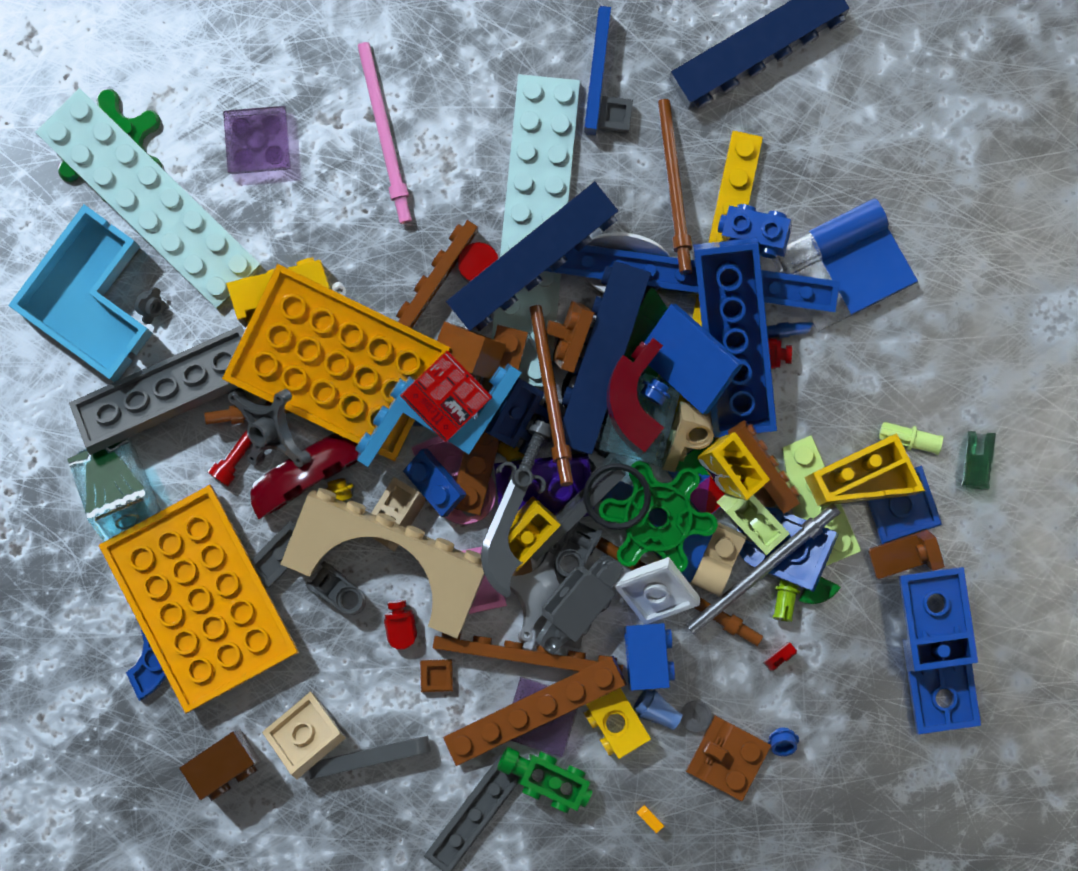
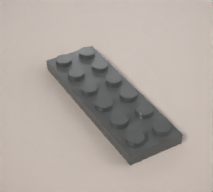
(156, 393)

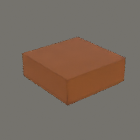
(436, 675)

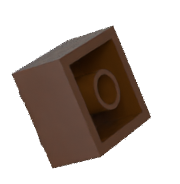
(220, 764)

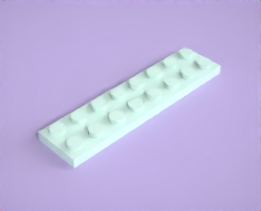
(147, 197)

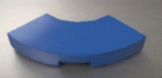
(147, 673)

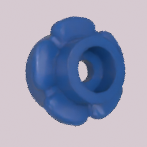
(655, 391)
(783, 741)

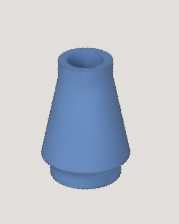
(656, 709)

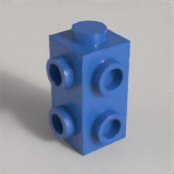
(770, 229)

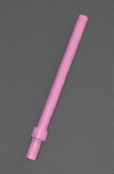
(398, 190)

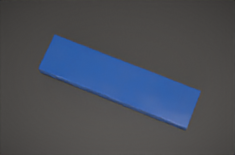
(597, 70)

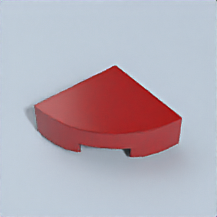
(783, 654)

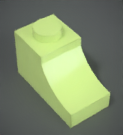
(754, 521)

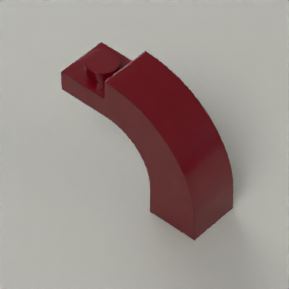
(625, 412)

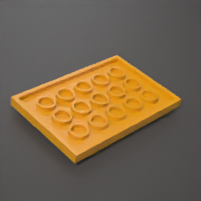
(330, 356)
(198, 599)

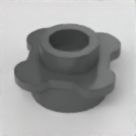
(149, 305)

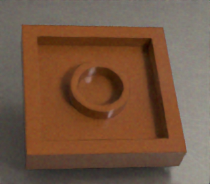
(570, 335)
(728, 758)

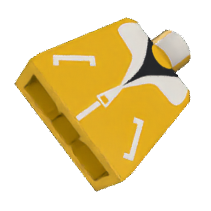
(730, 462)

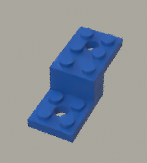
(940, 650)

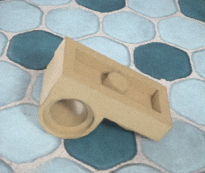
(688, 430)
(718, 559)

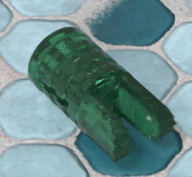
(978, 467)

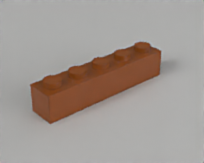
(778, 487)

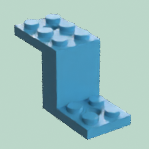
(464, 438)

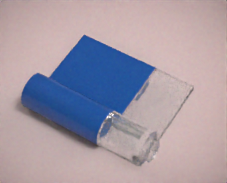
(857, 253)

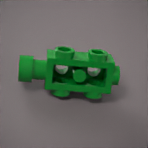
(551, 781)

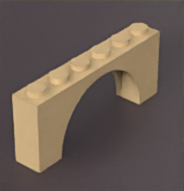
(451, 573)

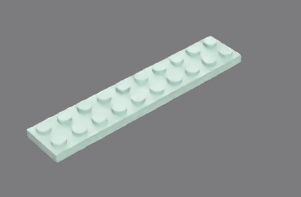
(535, 191)

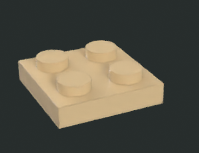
(303, 735)

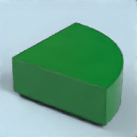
(823, 592)

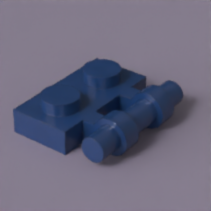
(515, 413)

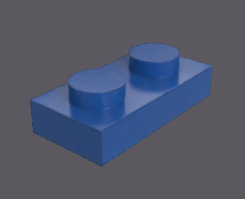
(434, 482)

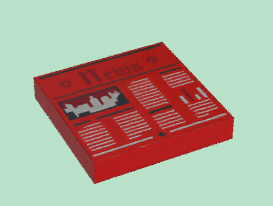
(446, 396)

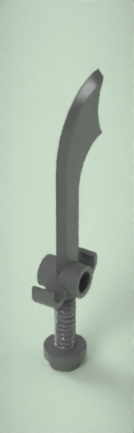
(496, 555)

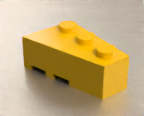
(248, 290)
(867, 475)

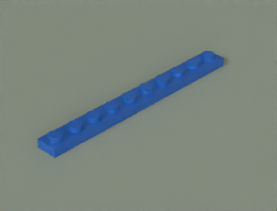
(665, 273)

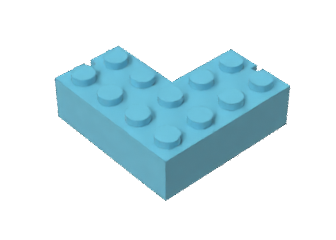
(69, 290)

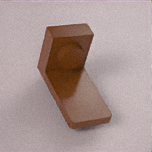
(906, 554)

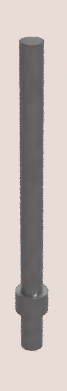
(810, 529)

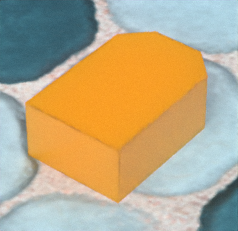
(653, 822)

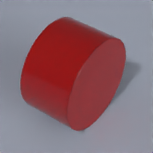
(475, 259)

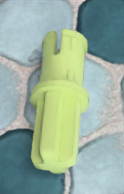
(912, 437)

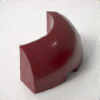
(288, 481)

